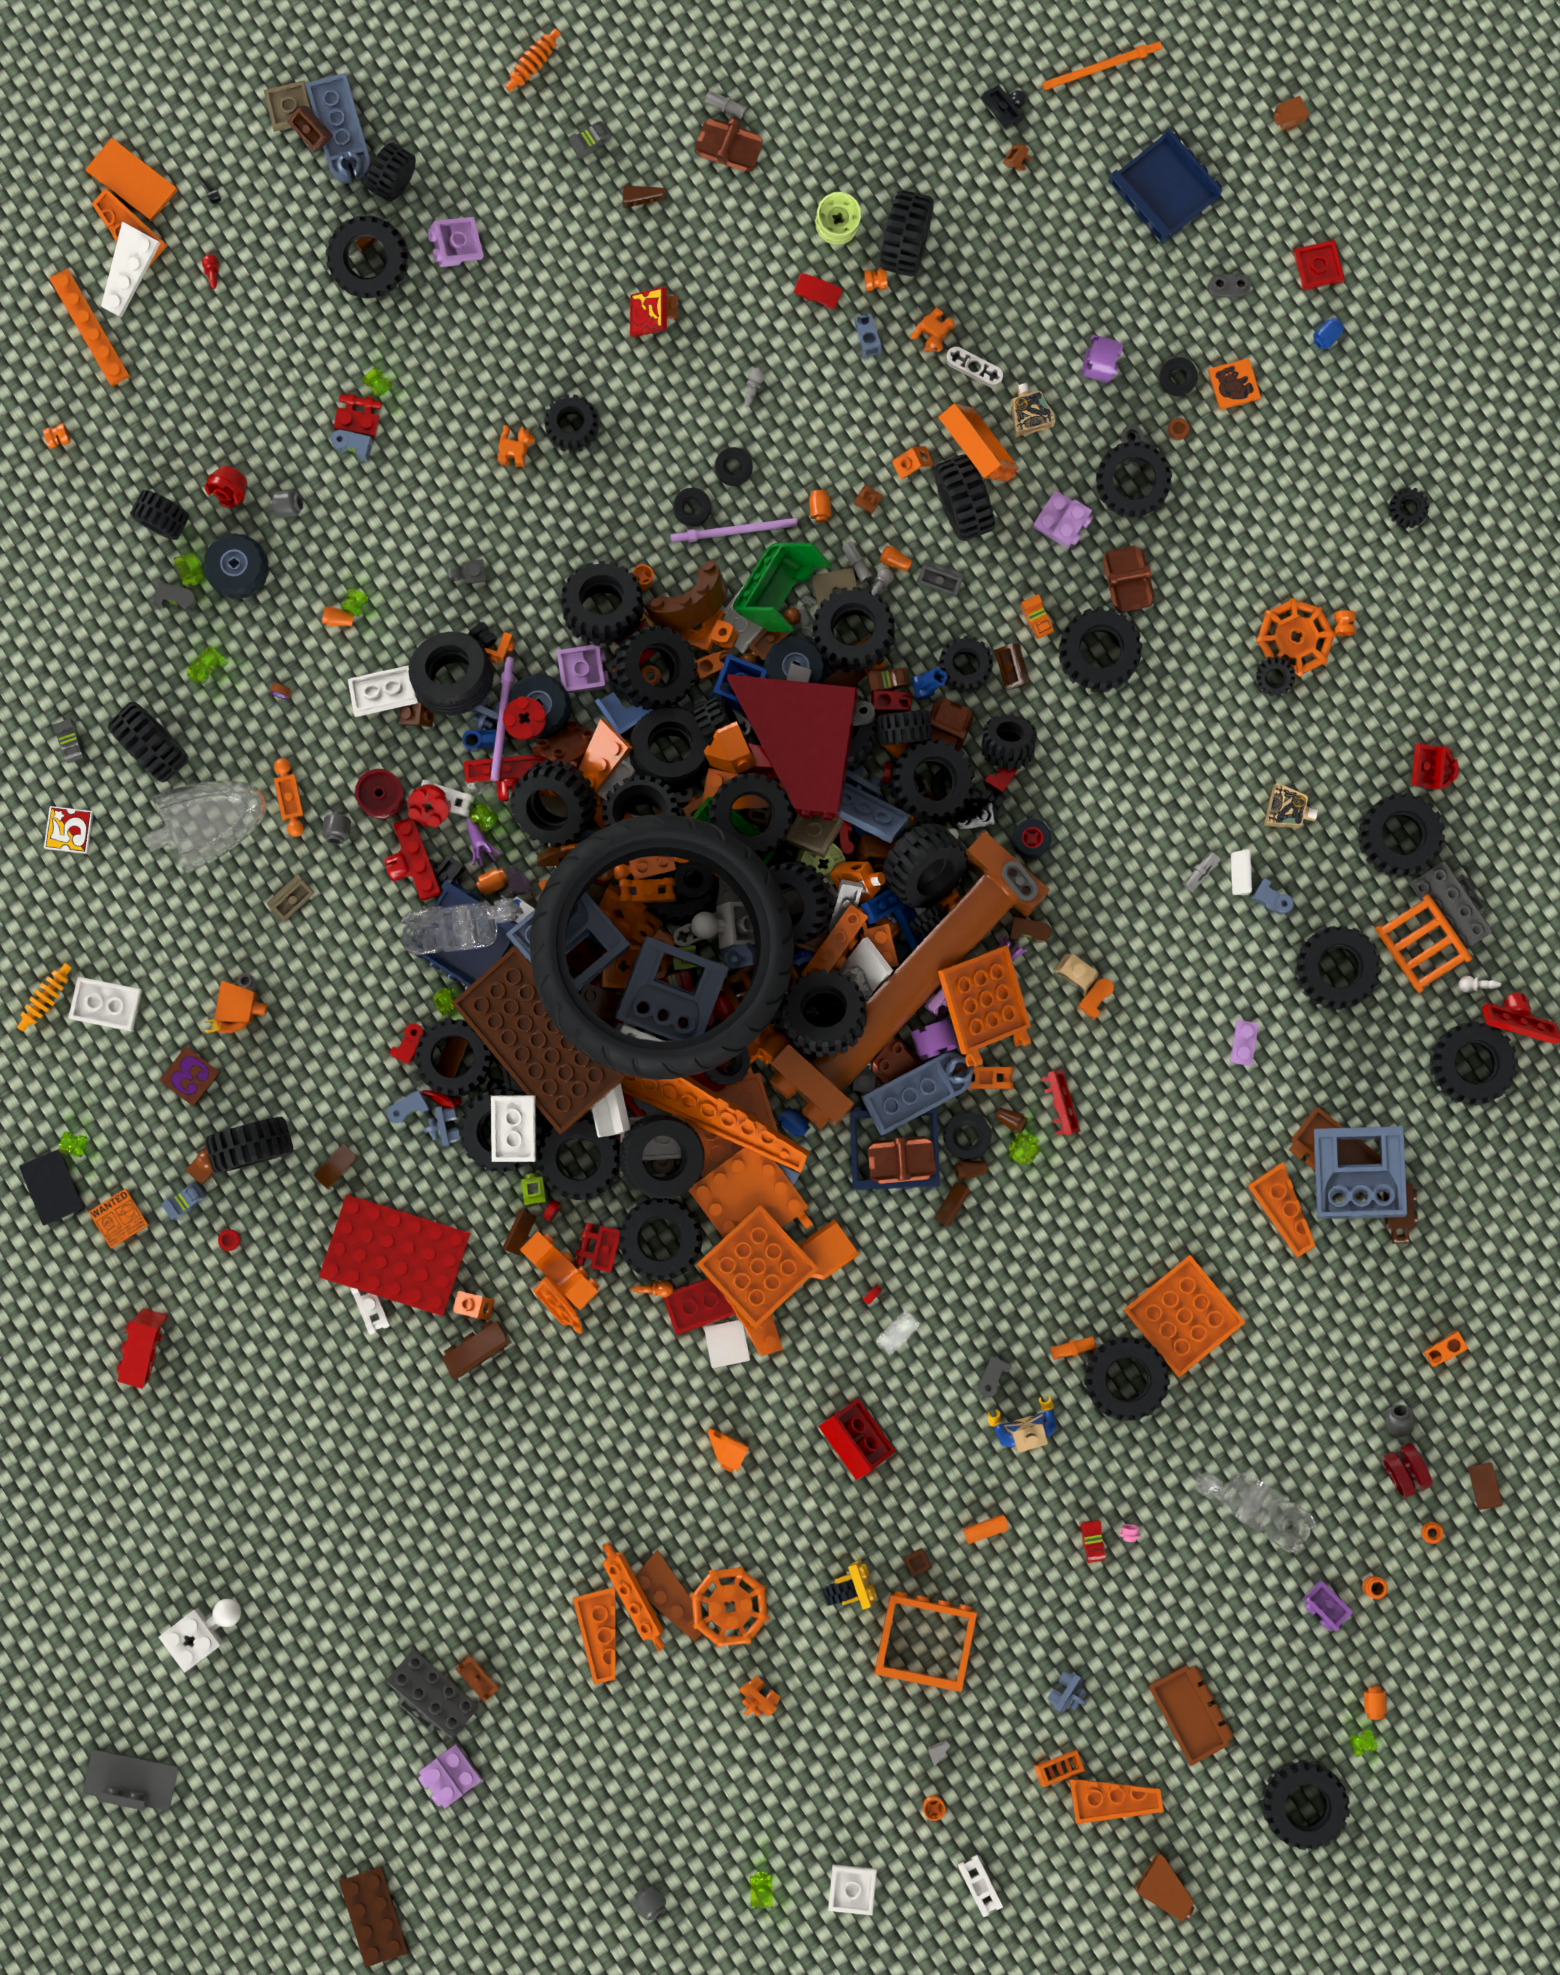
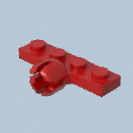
(510, 772)
(412, 860)
(1517, 1018)

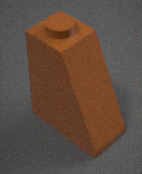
(1164, 1889)

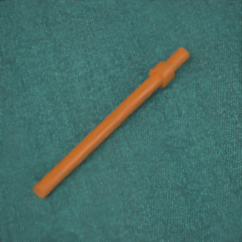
(1139, 52)

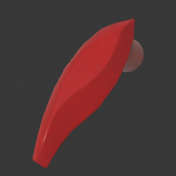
(442, 1100)

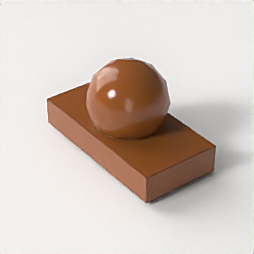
(201, 1167)

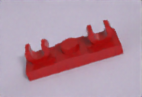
(1062, 1102)

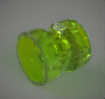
(377, 382)
(354, 602)
(483, 817)
(73, 1144)
(1364, 1742)

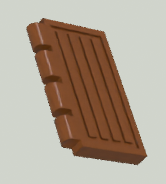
(1348, 1152)
(1189, 1715)

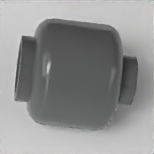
(286, 503)
(336, 828)
(1400, 1420)
(649, 1903)

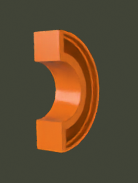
(560, 1269)

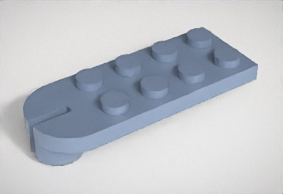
(336, 109)
(872, 814)
(917, 1091)

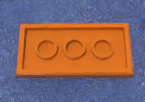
(131, 179)

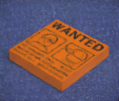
(118, 1218)

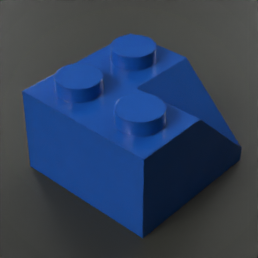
(734, 666)

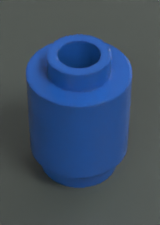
(1328, 333)
(794, 1122)

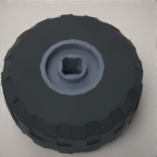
(236, 566)
(795, 651)
(550, 695)

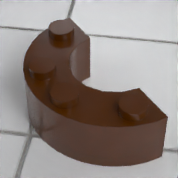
(694, 606)

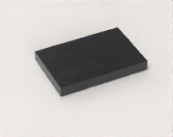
(51, 1187)

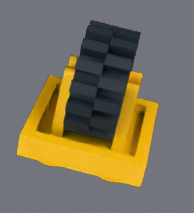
(851, 1587)

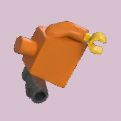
(236, 1006)

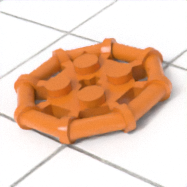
(1299, 625)
(742, 1606)

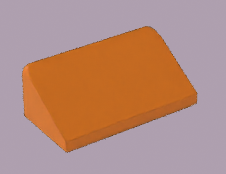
(985, 1529)

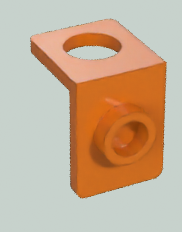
(912, 461)
(473, 1305)

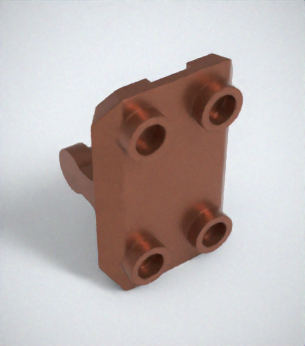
(729, 144)
(1128, 579)
(950, 722)
(566, 745)
(894, 1061)
(901, 1159)

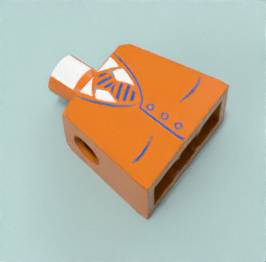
(859, 872)

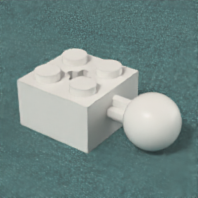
(731, 924)
(175, 1639)

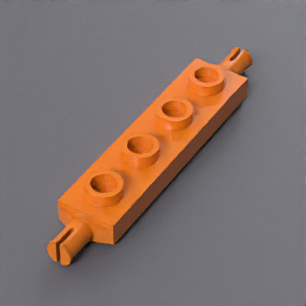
(633, 1596)

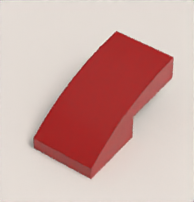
(817, 290)

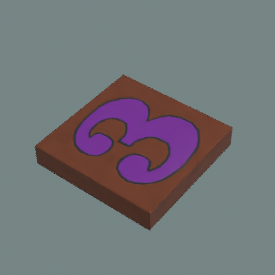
(189, 1076)

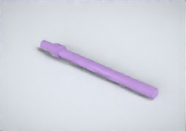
(692, 535)
(507, 680)

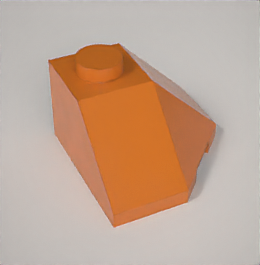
(730, 750)
(727, 1450)

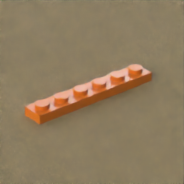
(89, 327)

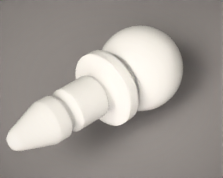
(1468, 984)

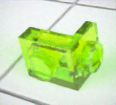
(189, 568)
(761, 1891)

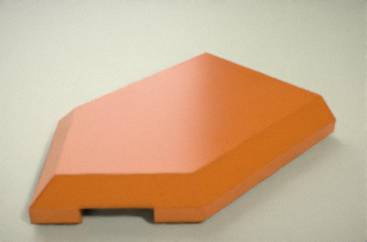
(828, 1250)
(558, 1304)

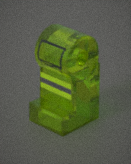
(204, 664)

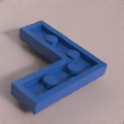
(887, 903)

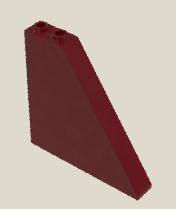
(804, 735)

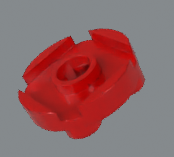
(523, 706)
(423, 815)

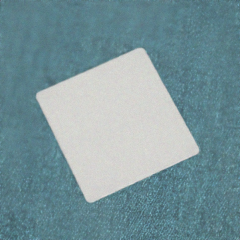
(726, 1343)

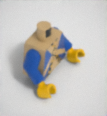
(1027, 1431)

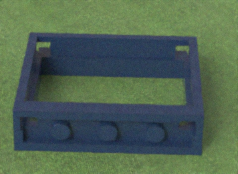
(862, 1113)

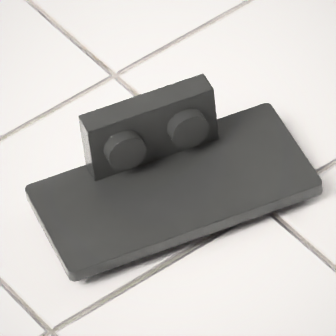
(1456, 902)
(431, 1696)
(130, 1781)

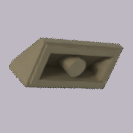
(290, 898)

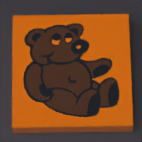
(1234, 384)

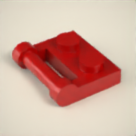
(843, 840)

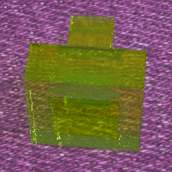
(443, 1001)

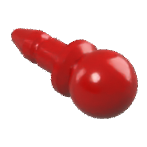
(210, 265)

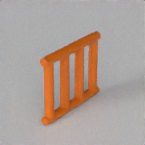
(1406, 966)

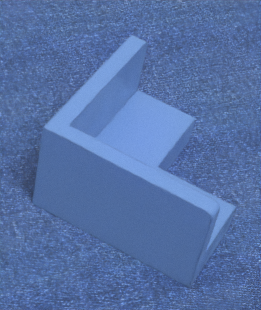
(617, 716)

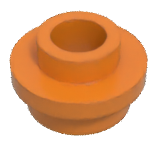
(654, 670)
(1438, 1535)

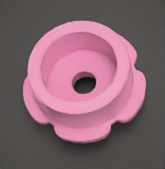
(1130, 1532)

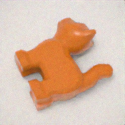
(933, 327)
(514, 449)

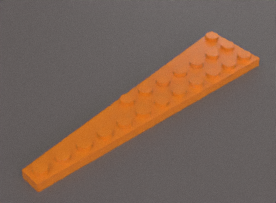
(712, 1112)

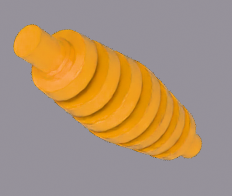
(33, 1011)

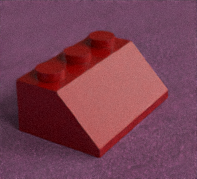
(857, 1439)

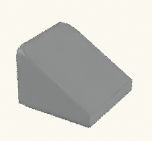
(799, 674)
(938, 1750)

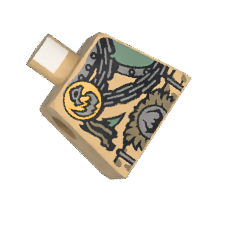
(1030, 412)
(1288, 808)
(1076, 973)

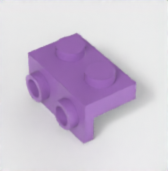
(1327, 1606)

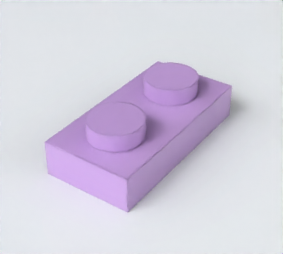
(1244, 1043)

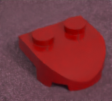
(1433, 767)

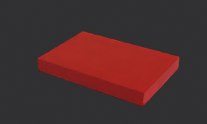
(697, 1306)

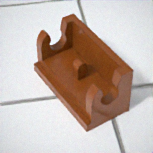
(477, 1677)

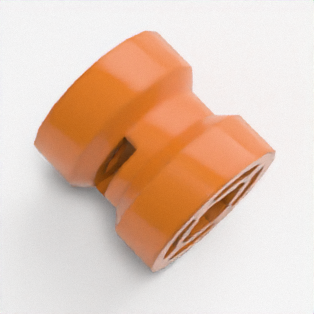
(875, 279)
(56, 436)
(644, 573)
(1345, 623)
(933, 1808)

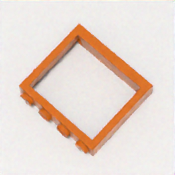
(979, 443)
(918, 1677)

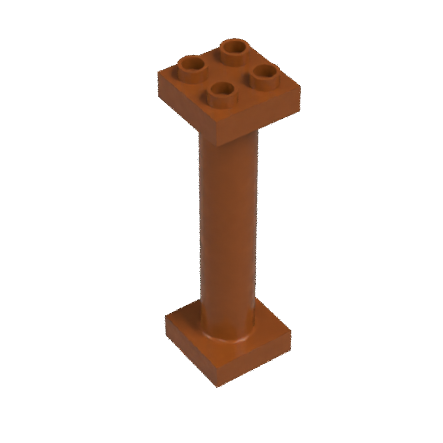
(908, 988)

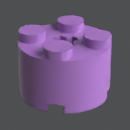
(1101, 359)
(935, 1039)

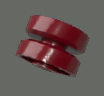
(386, 805)
(1407, 1471)

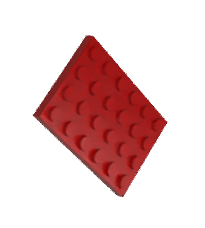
(394, 1255)

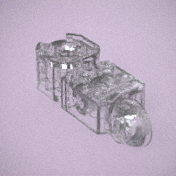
(456, 926)
(1259, 1508)

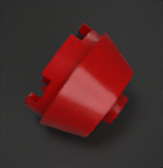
(227, 485)

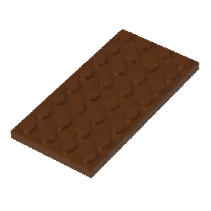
(516, 1028)

